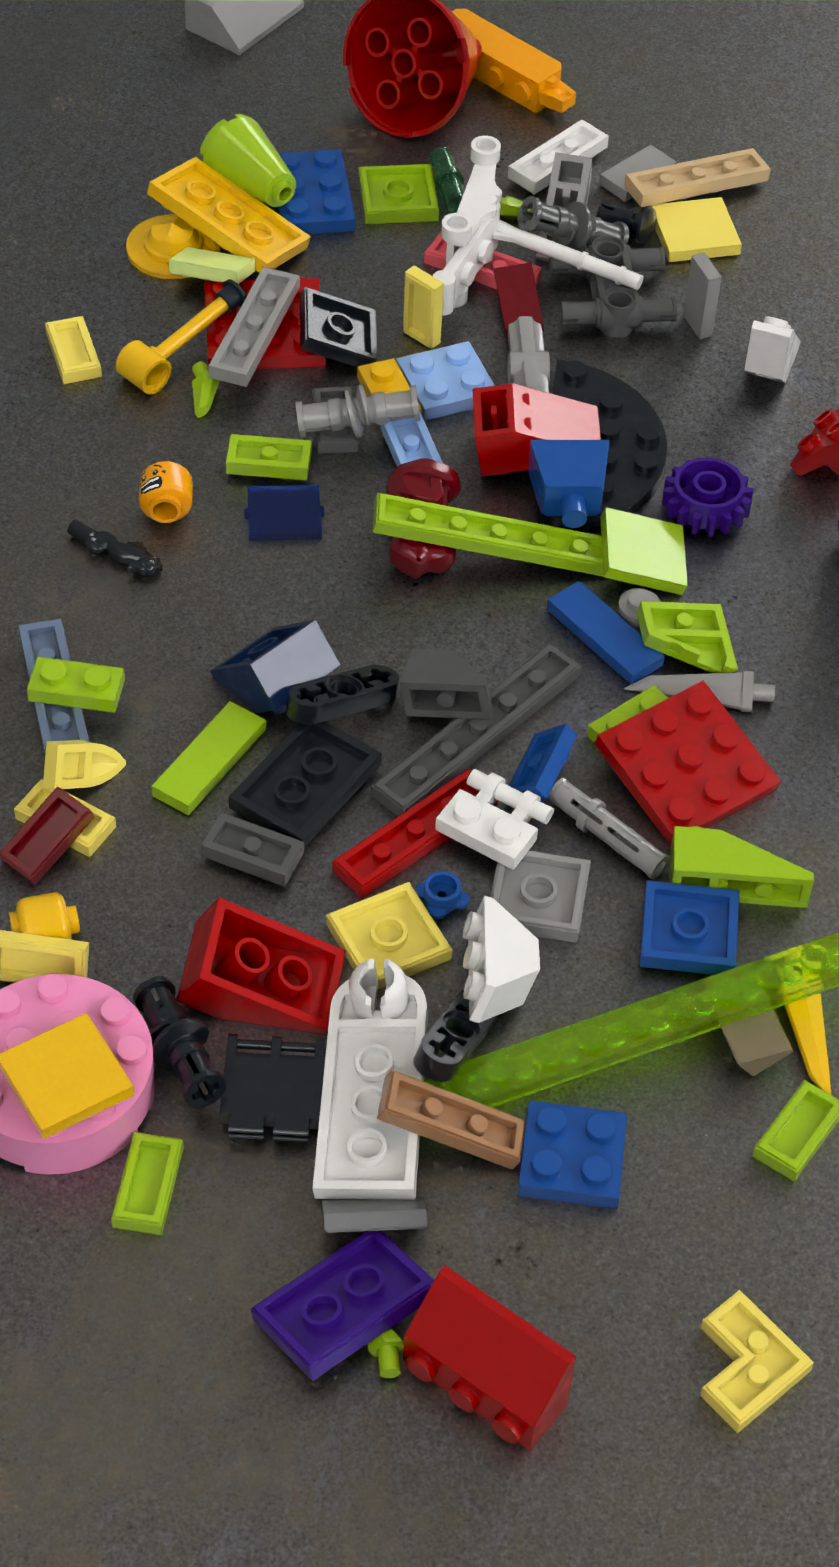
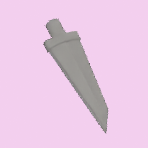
(731, 689)

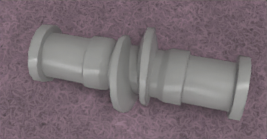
(357, 411)

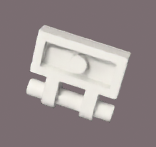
(489, 829)

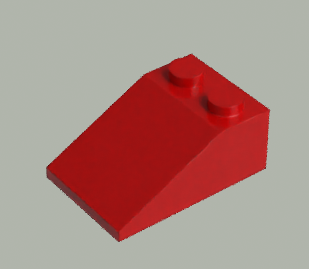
(259, 971)

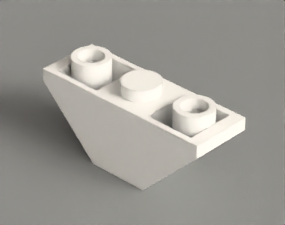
(771, 349)
(499, 959)

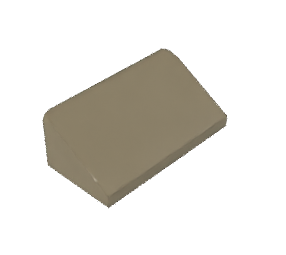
(757, 1041)

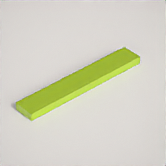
(487, 534)

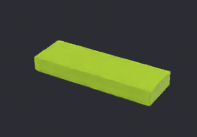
(208, 758)

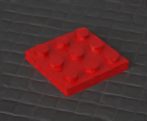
(285, 345)
(687, 761)

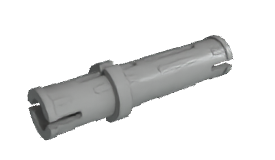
(568, 798)

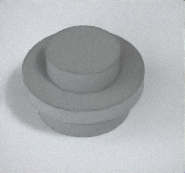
(630, 601)

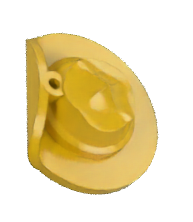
(160, 239)

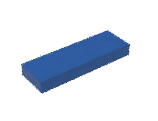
(604, 632)

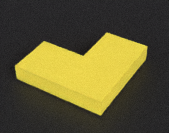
(762, 1366)

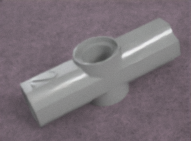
(527, 360)

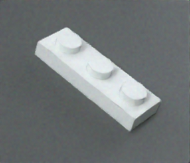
(535, 168)

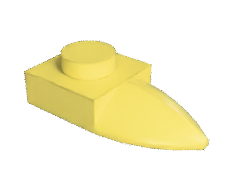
(79, 764)

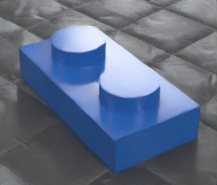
(544, 760)

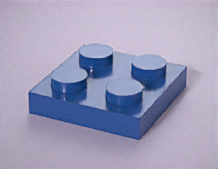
(689, 928)
(572, 1154)

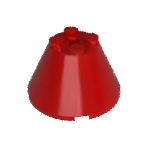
(409, 64)

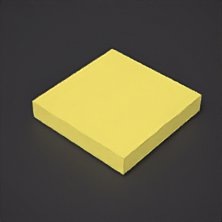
(696, 228)
(392, 928)

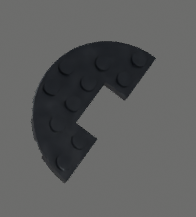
(634, 436)

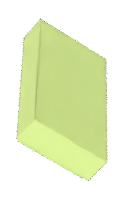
(211, 265)

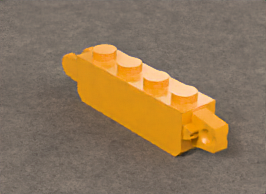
(517, 67)

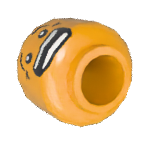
(165, 491)

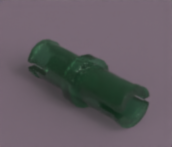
(447, 178)

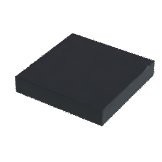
(337, 328)

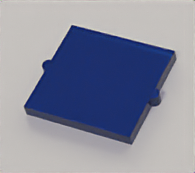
(284, 512)

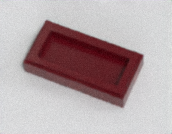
(517, 293)
(46, 835)

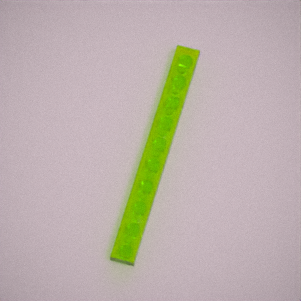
(648, 1024)

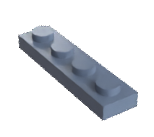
(54, 721)

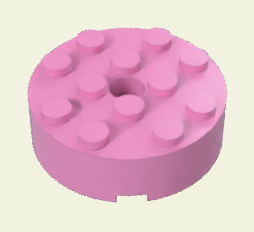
(41, 1005)

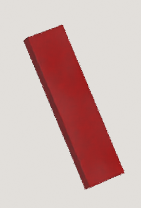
(398, 842)

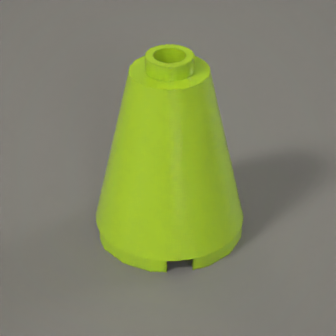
(249, 160)

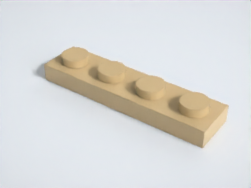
(697, 177)

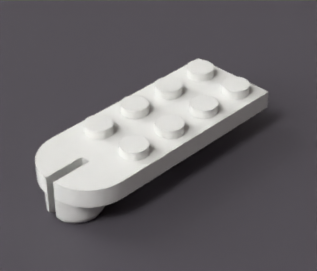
(354, 1149)

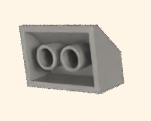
(237, 23)

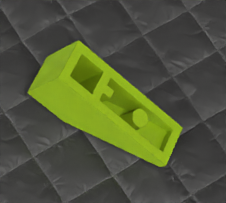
(727, 862)

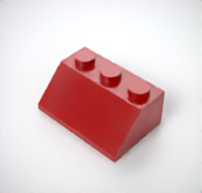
(488, 1359)

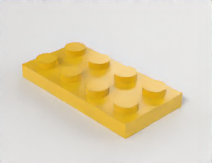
(228, 214)

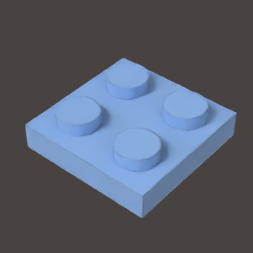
(445, 378)

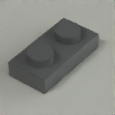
(252, 849)

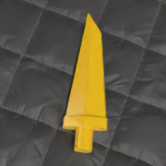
(809, 1031)

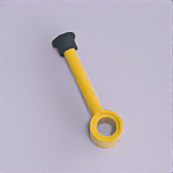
(149, 366)

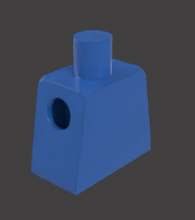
(569, 477)

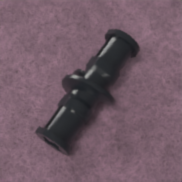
(179, 1042)

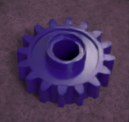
(707, 495)

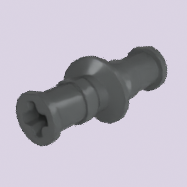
(568, 225)

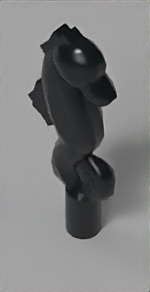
(130, 554)

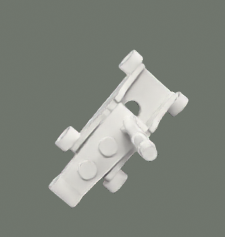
(477, 228)

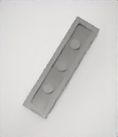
(254, 327)

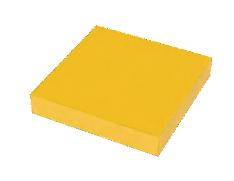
(65, 1075)

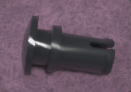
(639, 222)

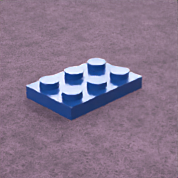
(321, 193)

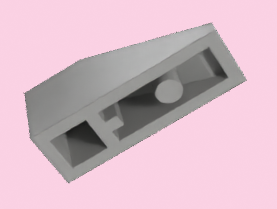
(568, 183)

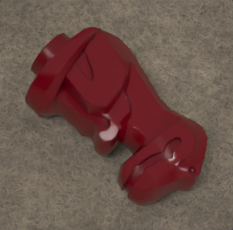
(426, 482)

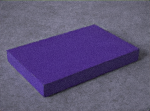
(343, 1302)

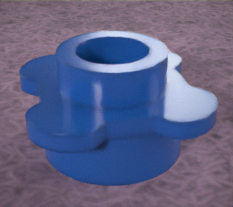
(442, 884)

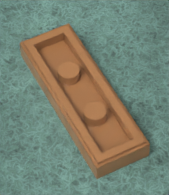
(451, 1119)

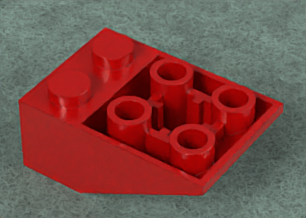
(514, 415)

